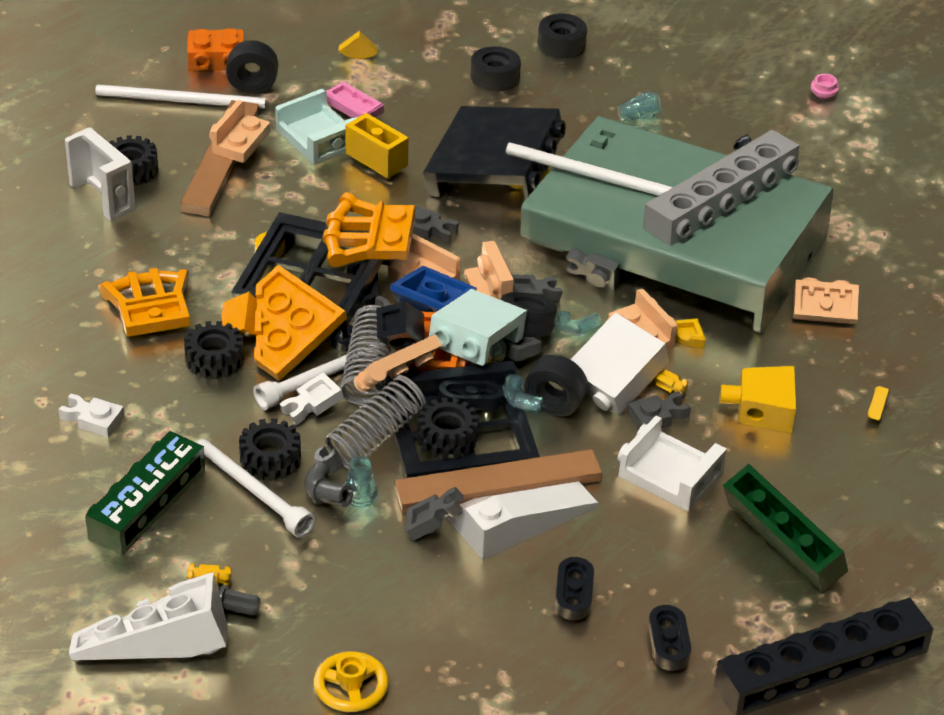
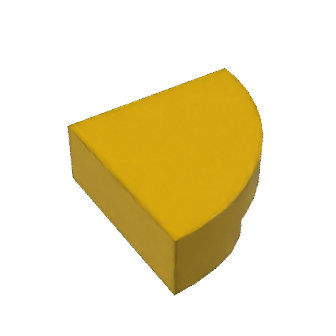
(358, 47)
(690, 333)
(879, 403)

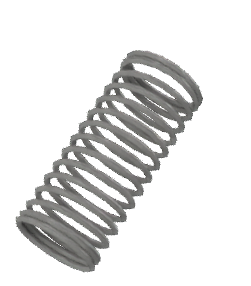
(367, 331)
(401, 400)

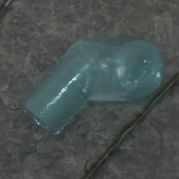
(578, 327)
(517, 397)

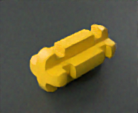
(670, 382)
(222, 575)

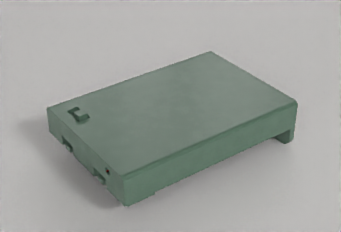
(737, 259)

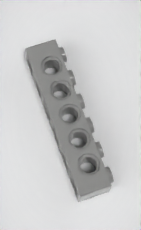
(720, 187)

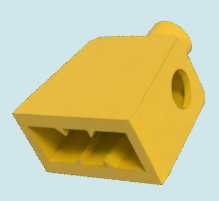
(764, 397)

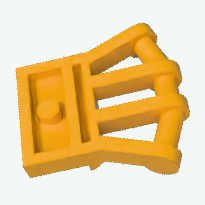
(388, 228)
(151, 312)

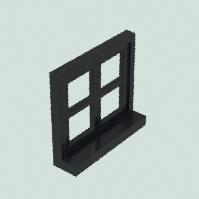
(308, 234)
(429, 384)

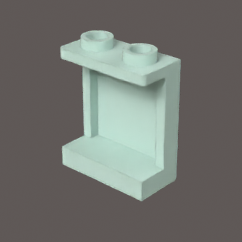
(312, 126)
(476, 323)

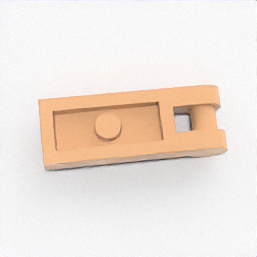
(397, 363)

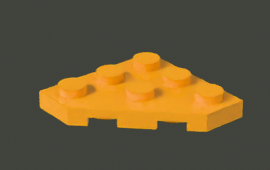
(290, 321)

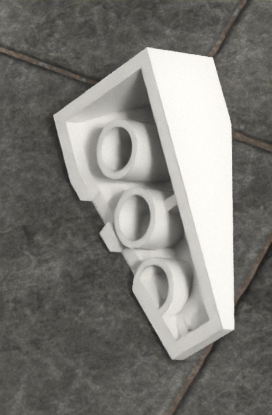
(510, 518)
(173, 627)

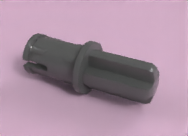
(239, 601)

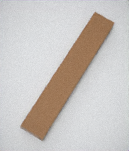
(211, 176)
(501, 478)

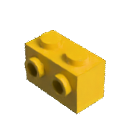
(377, 145)

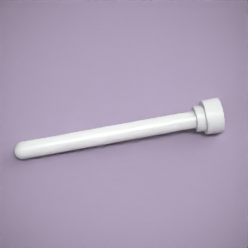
(269, 394)
(296, 519)

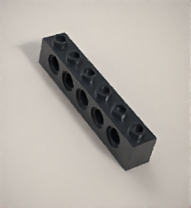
(822, 656)

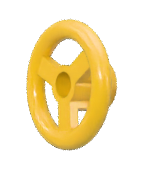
(350, 672)

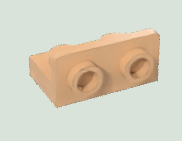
(237, 133)
(427, 254)
(492, 273)
(825, 301)
(651, 318)

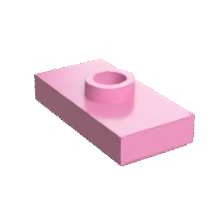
(352, 101)

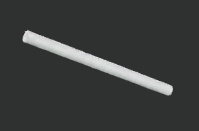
(174, 96)
(586, 169)

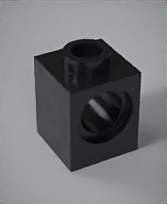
(400, 325)

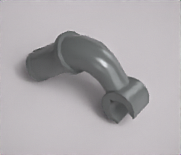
(319, 487)

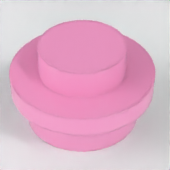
(825, 86)

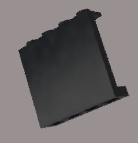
(477, 145)

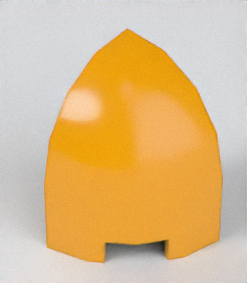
(241, 313)

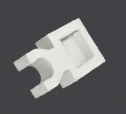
(313, 396)
(96, 417)

